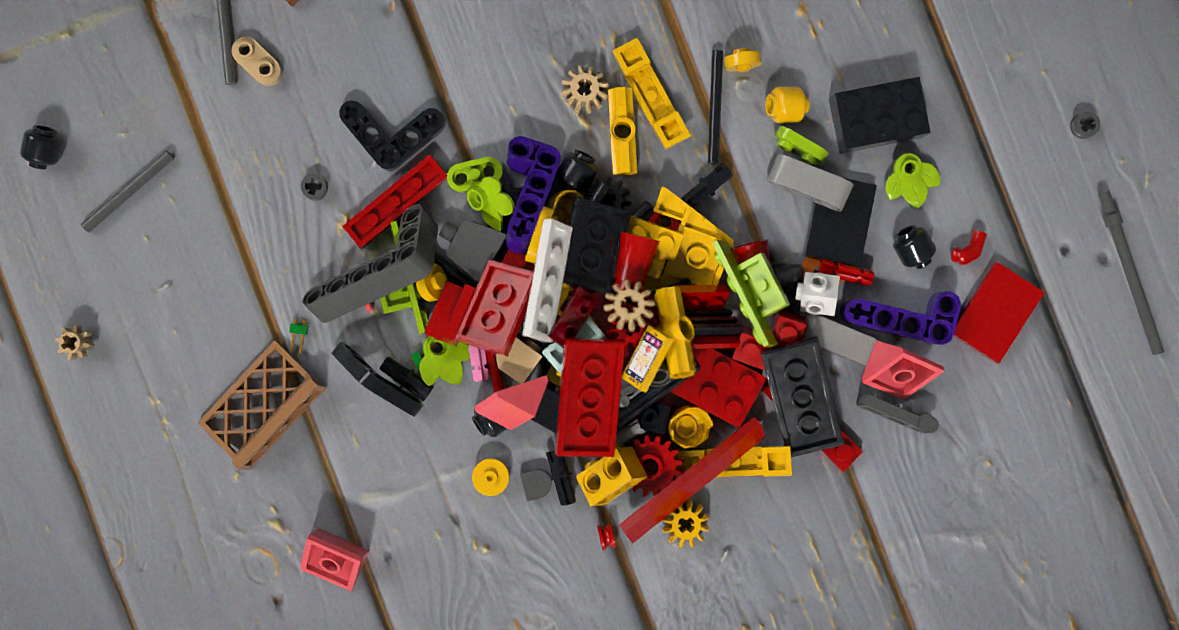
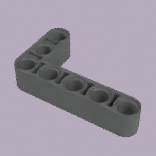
(382, 275)

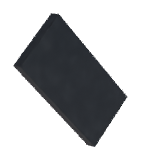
(802, 396)

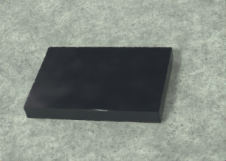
(842, 234)
(594, 245)

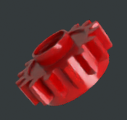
(666, 459)

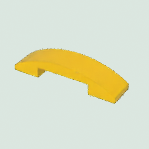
(650, 94)
(757, 461)

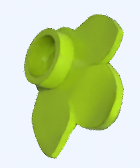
(911, 184)
(490, 201)
(444, 364)

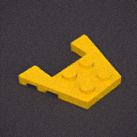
(696, 252)

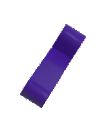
(530, 198)
(898, 316)

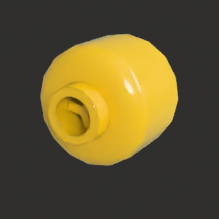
(787, 104)

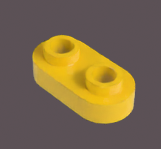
(546, 213)

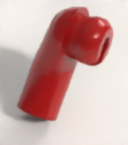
(972, 251)

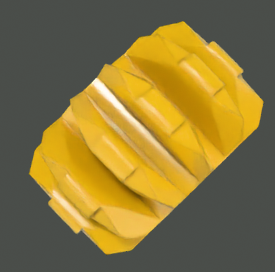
(686, 533)

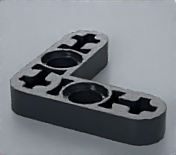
(385, 143)
(374, 382)

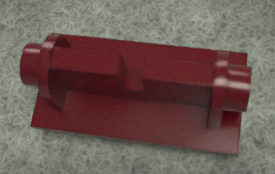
(575, 312)

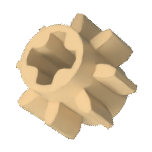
(81, 345)

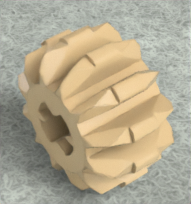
(574, 89)
(635, 297)

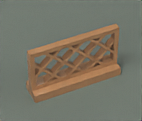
(273, 426)

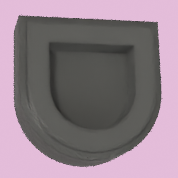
(536, 483)

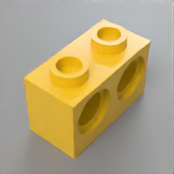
(613, 480)

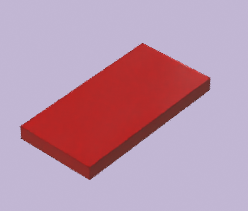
(589, 397)

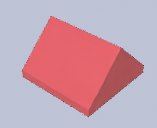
(898, 370)
(515, 404)
(333, 559)

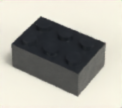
(879, 115)

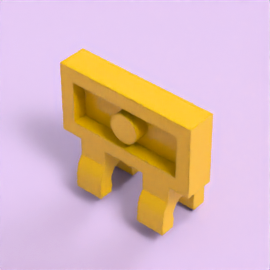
(669, 242)

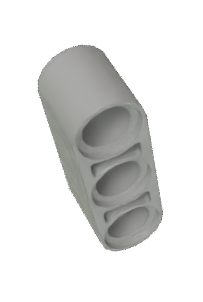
(810, 182)
(839, 339)

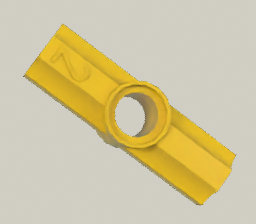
(622, 113)
(679, 328)

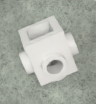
(818, 293)

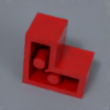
(785, 328)

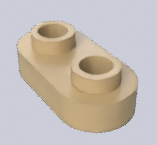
(256, 60)

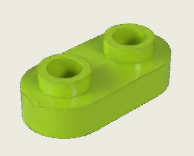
(790, 140)
(474, 171)

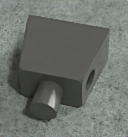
(473, 245)

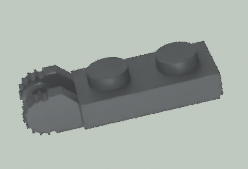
(898, 413)

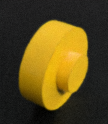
(742, 60)
(433, 284)
(490, 477)

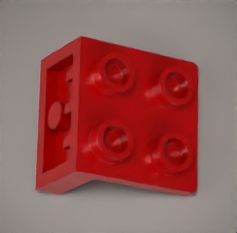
(707, 298)

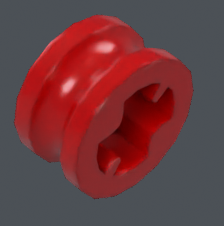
(606, 536)

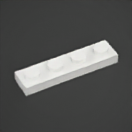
(547, 280)

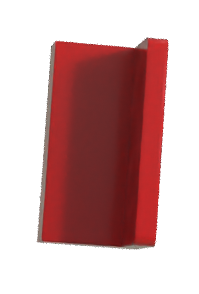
(449, 312)

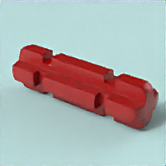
(846, 272)

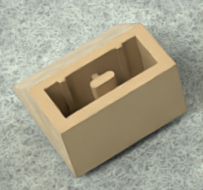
(521, 360)

